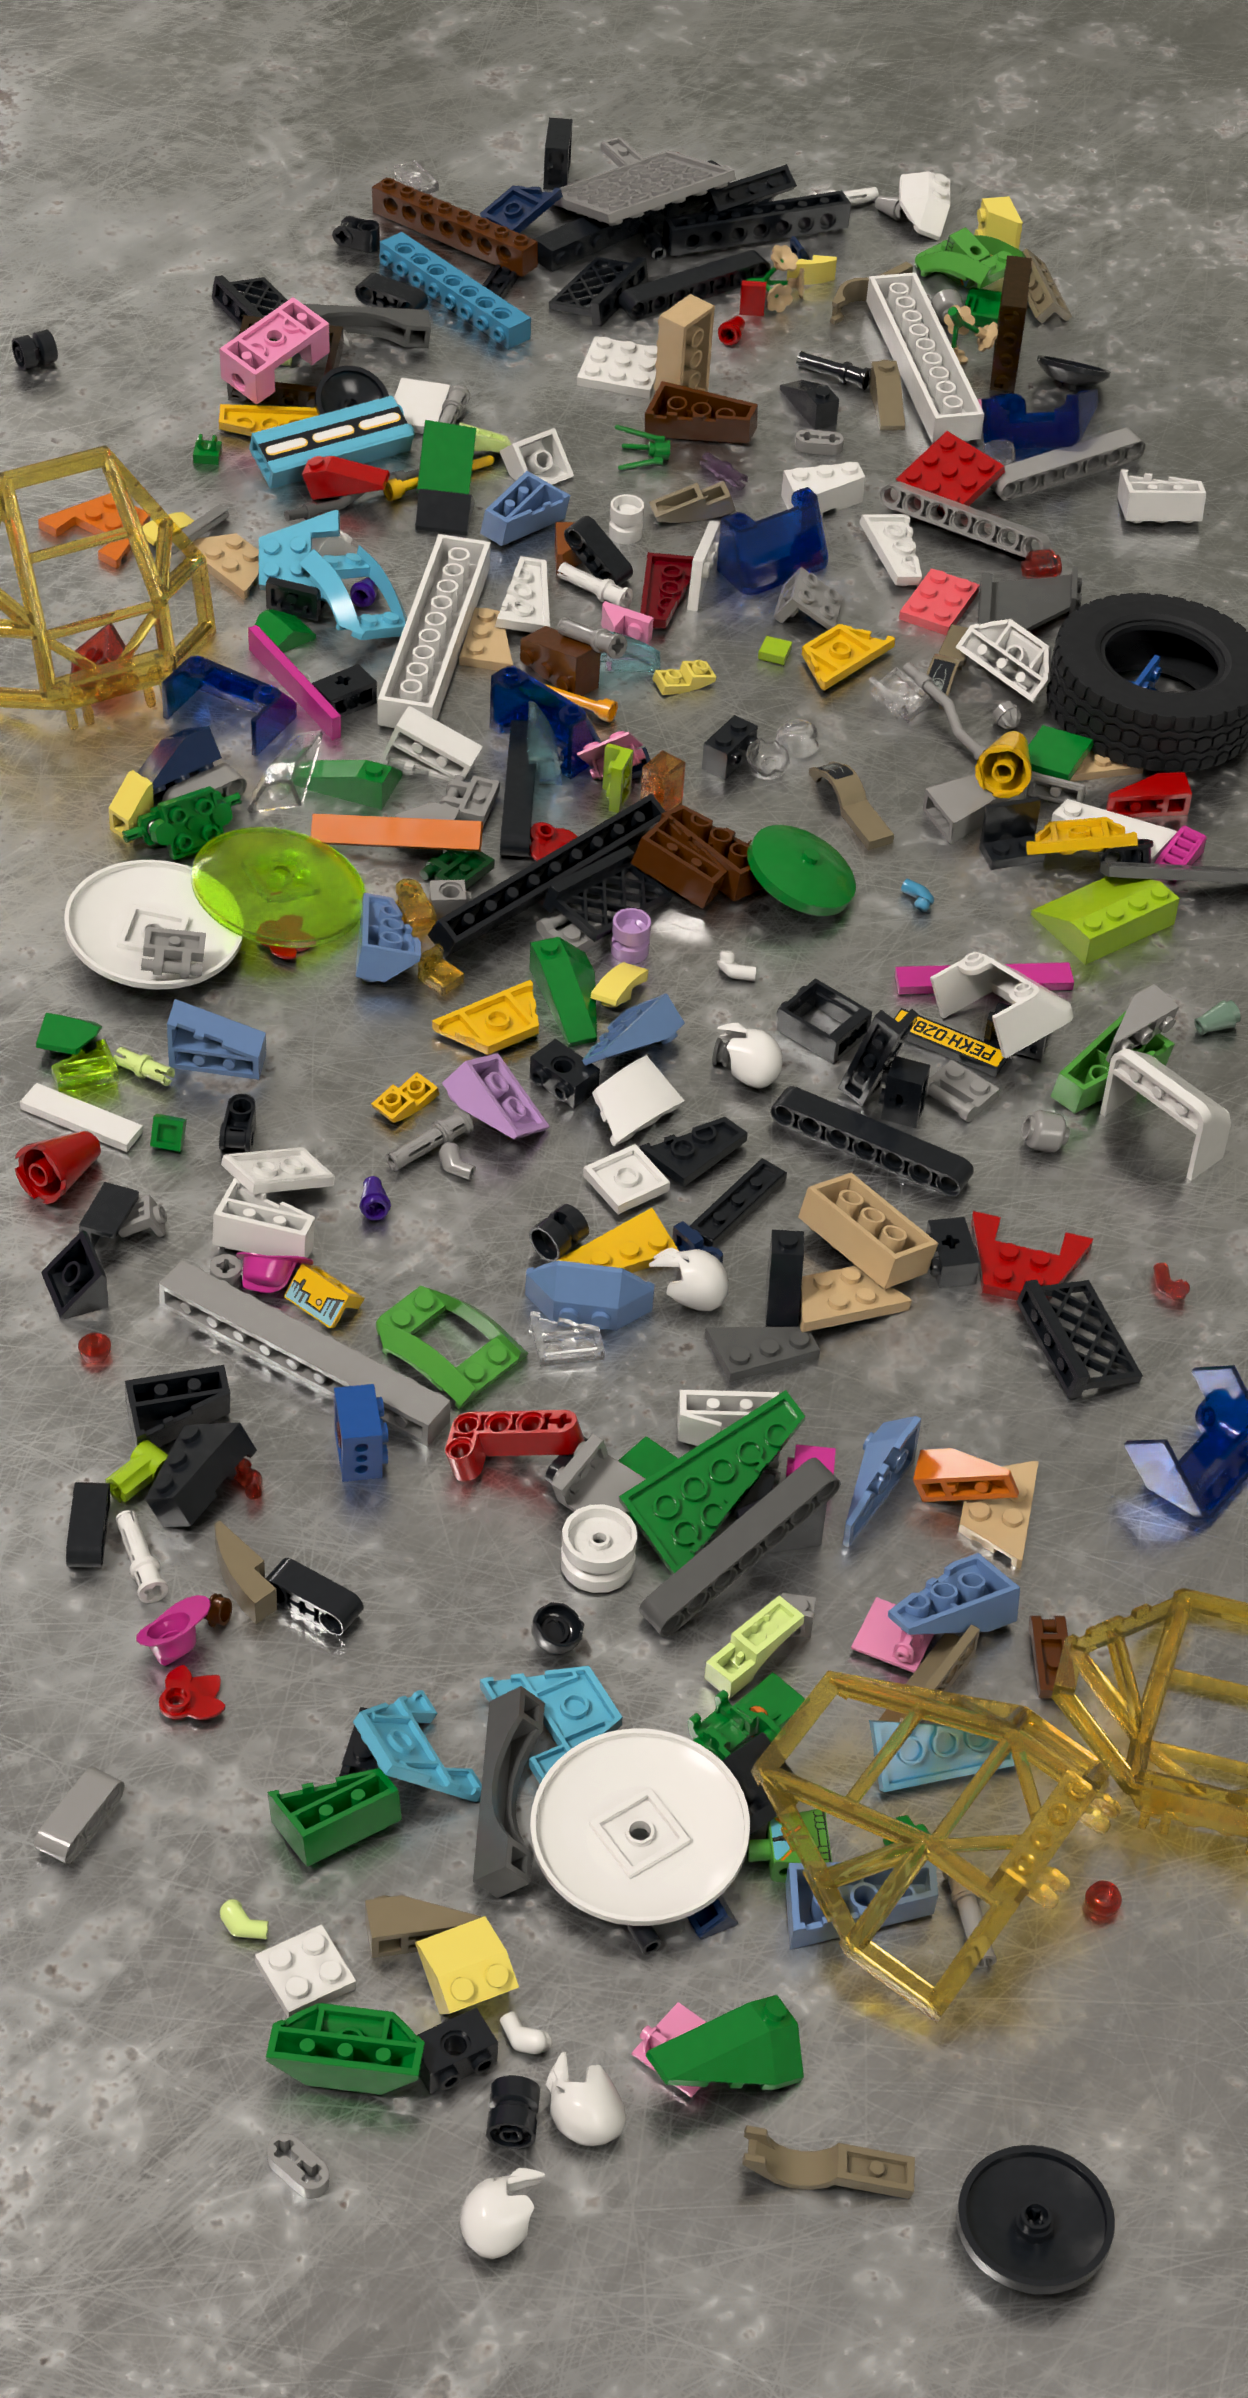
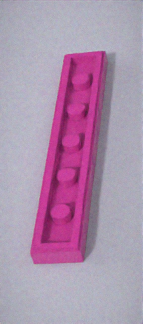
(294, 682)
(1050, 975)

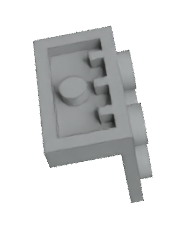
(811, 596)

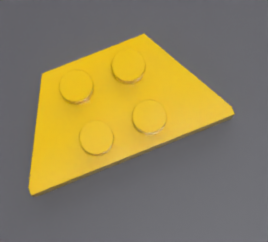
(842, 652)
(1080, 834)
(493, 1021)

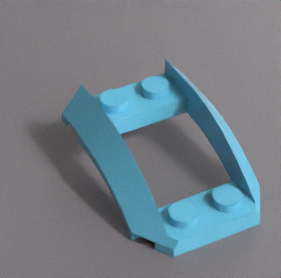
(327, 575)

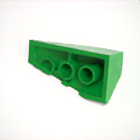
(355, 781)

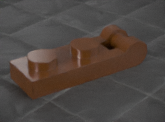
(1047, 1650)

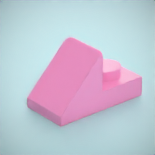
(627, 622)

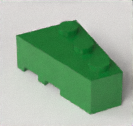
(335, 1814)

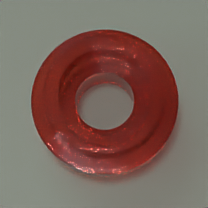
(94, 1347)
(1106, 1891)

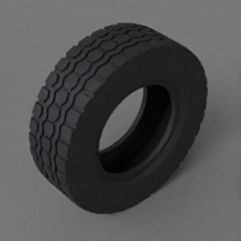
(1144, 724)

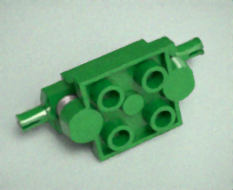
(185, 821)

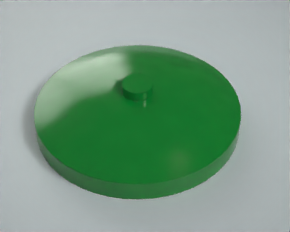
(801, 870)

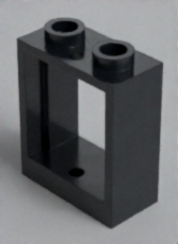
(557, 153)
(816, 994)

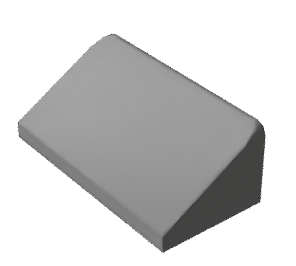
(1055, 789)

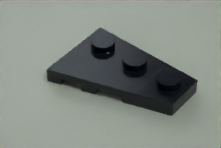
(694, 1153)

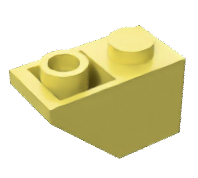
(130, 801)

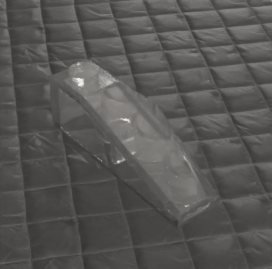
(288, 775)

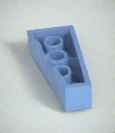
(808, 1924)

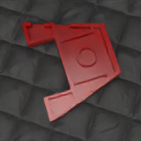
(1008, 1266)

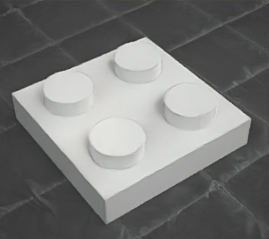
(626, 1179)
(305, 1971)

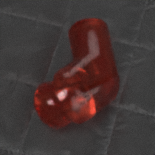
(1174, 1290)
(249, 1478)

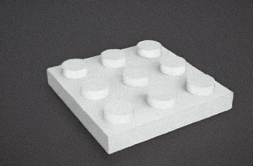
(619, 367)

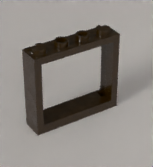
(1010, 323)
(294, 394)

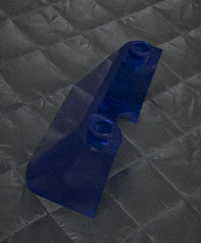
(1008, 420)
(770, 550)
(509, 701)

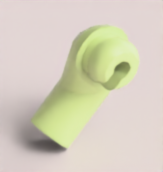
(239, 1923)

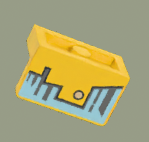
(321, 1295)

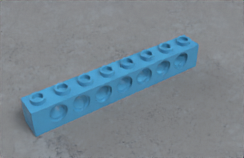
(455, 290)

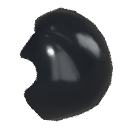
(557, 1628)

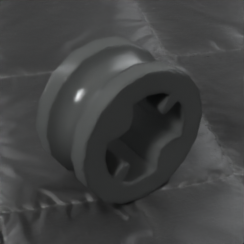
(720, 1053)

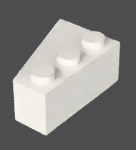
(835, 485)
(1159, 499)
(260, 1226)
(708, 1412)

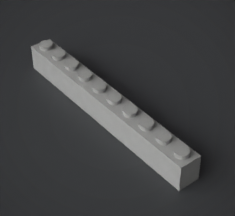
(301, 1349)

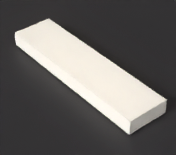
(81, 1117)

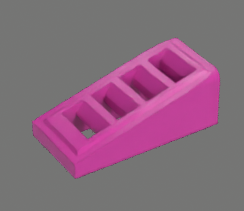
(1183, 848)

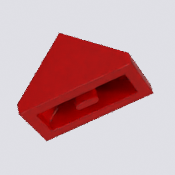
(752, 298)

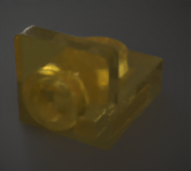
(437, 972)

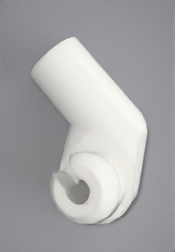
(733, 969)
(523, 2038)

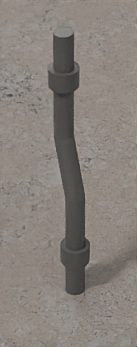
(312, 510)

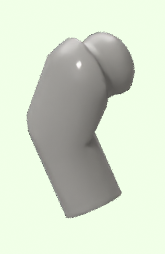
(452, 1163)

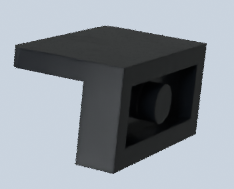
(108, 1211)

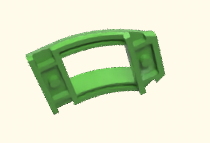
(964, 267)
(472, 1375)

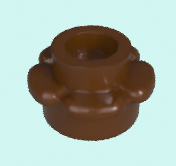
(220, 1610)

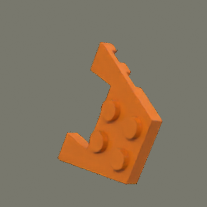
(95, 517)

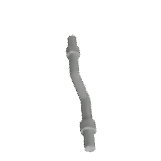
(925, 682)

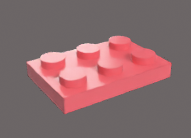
(939, 601)

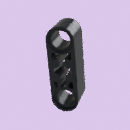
(389, 293)
(597, 551)
(88, 1525)
(314, 1596)

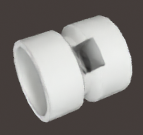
(626, 519)

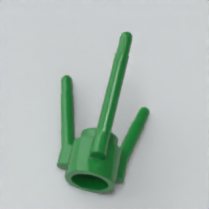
(658, 448)

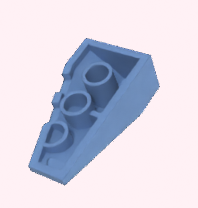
(384, 940)
(638, 1028)
(884, 1463)
(964, 1595)

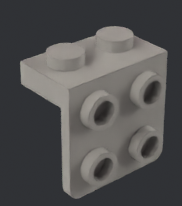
(593, 1477)

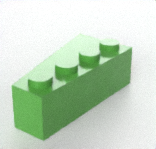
(1086, 1076)

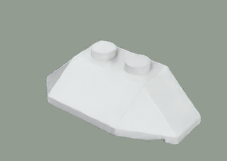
(925, 201)
(1010, 655)

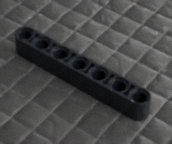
(700, 281)
(518, 794)
(872, 1141)

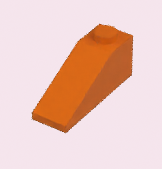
(960, 1476)

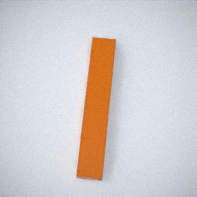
(397, 832)

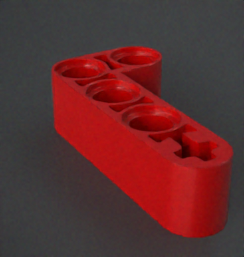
(509, 1434)

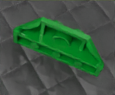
(346, 2049)

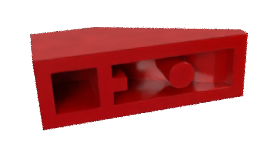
(341, 477)
(1153, 797)

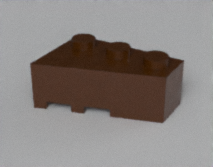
(561, 660)
(679, 863)

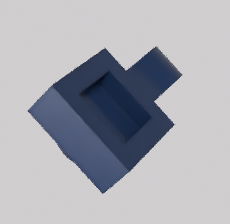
(690, 1239)

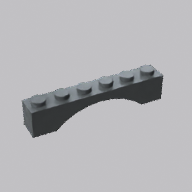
(397, 325)
(513, 1729)

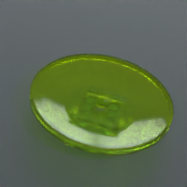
(245, 888)

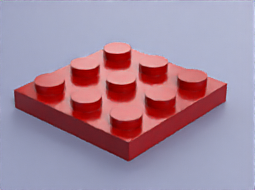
(953, 470)

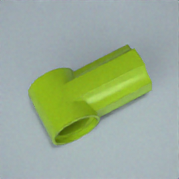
(137, 1472)

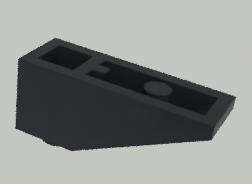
(813, 401)

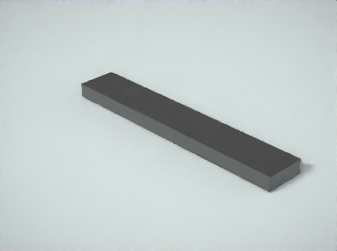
(1174, 872)

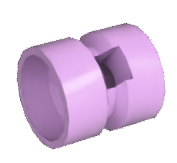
(631, 935)

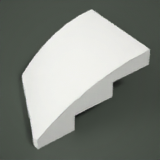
(635, 1099)

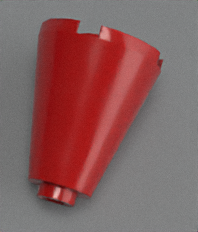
(55, 1164)

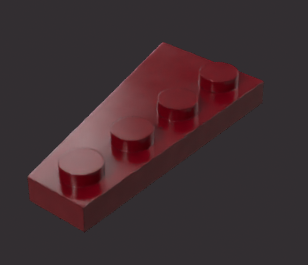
(664, 586)

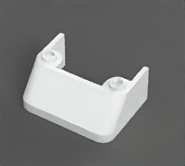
(1034, 1007)
(1143, 1073)

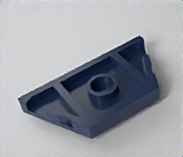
(520, 206)

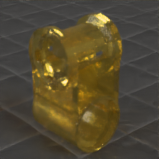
(415, 905)

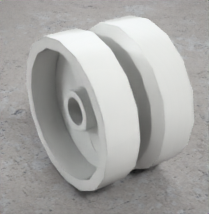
(598, 1548)

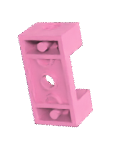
(251, 357)

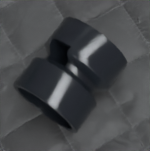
(35, 349)
(559, 1232)
(512, 2112)

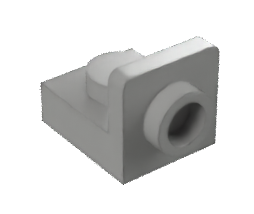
(145, 1215)
(806, 1606)

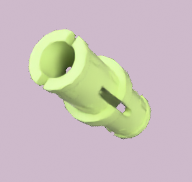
(144, 1066)

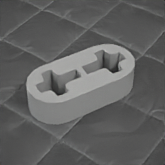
(819, 442)
(293, 2170)

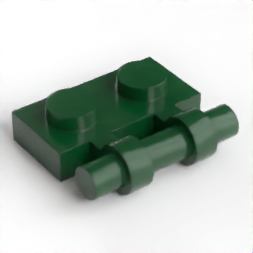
(462, 866)

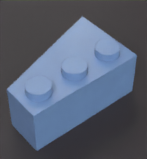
(524, 509)
(213, 1043)

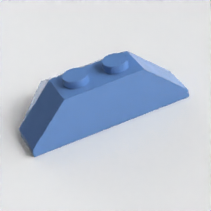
(589, 1293)

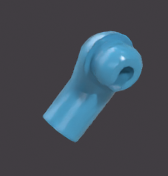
(920, 892)

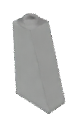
(959, 806)

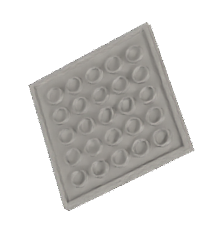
(643, 187)

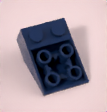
(179, 755)

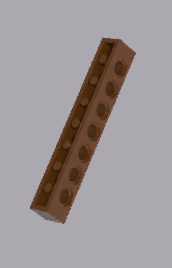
(454, 226)

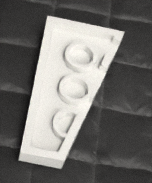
(894, 545)
(702, 563)
(527, 598)
(1159, 835)

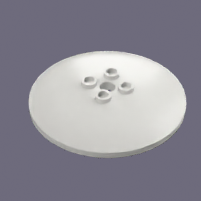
(116, 904)
(648, 1783)

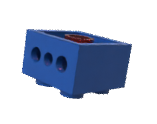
(360, 1432)

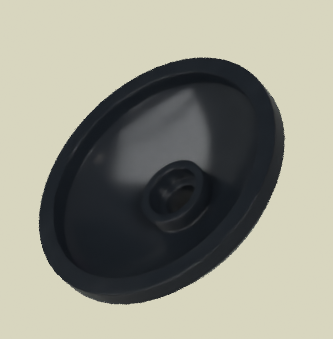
(1072, 372)
(346, 388)

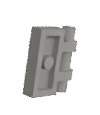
(477, 797)
(173, 944)

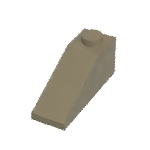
(887, 395)
(400, 1921)

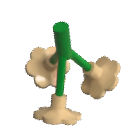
(780, 294)
(961, 321)

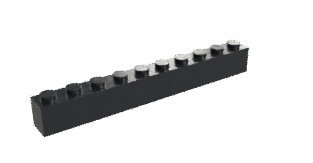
(589, 235)
(533, 882)

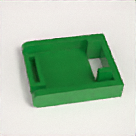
(983, 305)

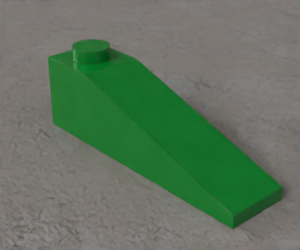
(566, 985)
(738, 2048)

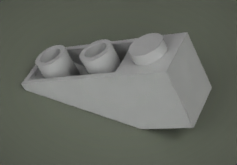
(1145, 1017)

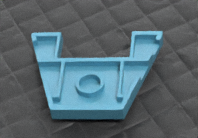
(286, 548)
(573, 1709)
(404, 1750)

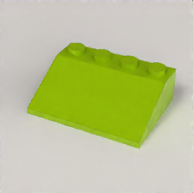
(1108, 915)

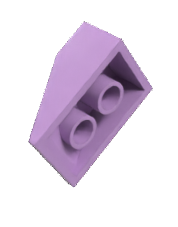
(494, 1096)

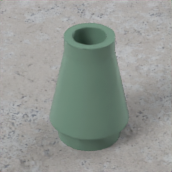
(1220, 1017)

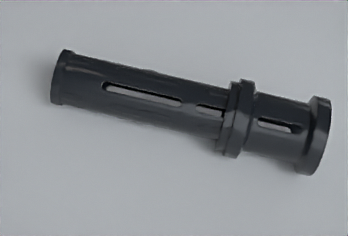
(844, 372)

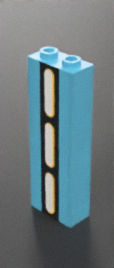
(352, 433)

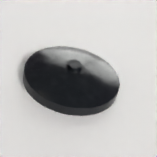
(1035, 2219)

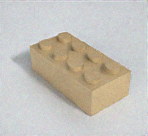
(685, 344)
(867, 1230)

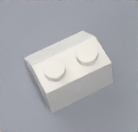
(538, 455)

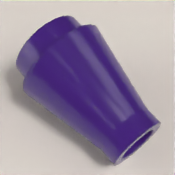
(364, 592)
(374, 1200)

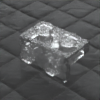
(900, 694)

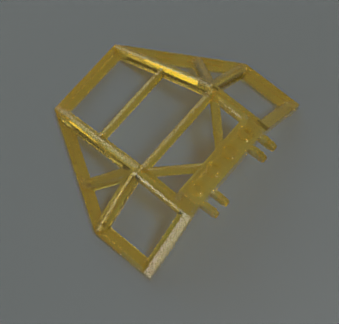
(129, 671)
(1154, 1794)
(913, 1847)

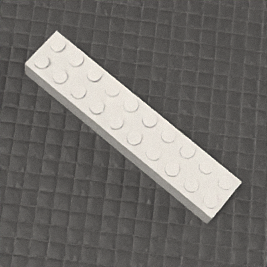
(924, 357)
(435, 629)

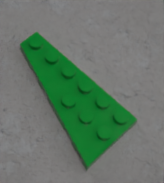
(697, 1492)

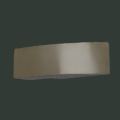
(693, 504)
(244, 1575)

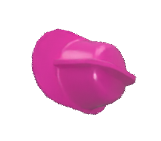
(268, 1273)
(175, 1630)

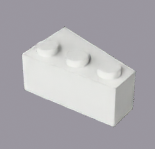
(430, 746)

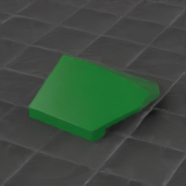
(284, 629)
(66, 1033)

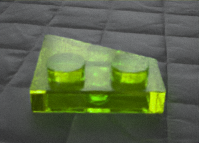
(86, 1069)

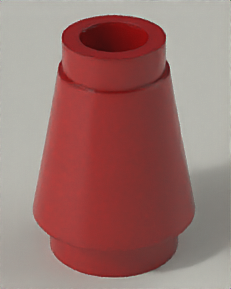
(731, 330)

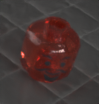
(1041, 564)

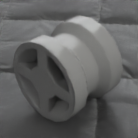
(227, 1268)

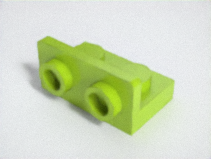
(617, 775)

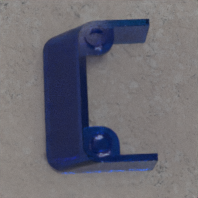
(272, 706)
(1215, 1462)

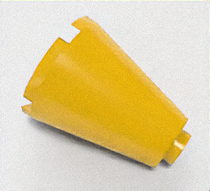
(1005, 766)

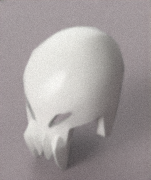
(753, 1055)
(700, 1283)
(587, 2110)
(494, 2220)

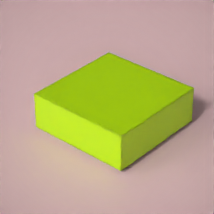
(775, 650)

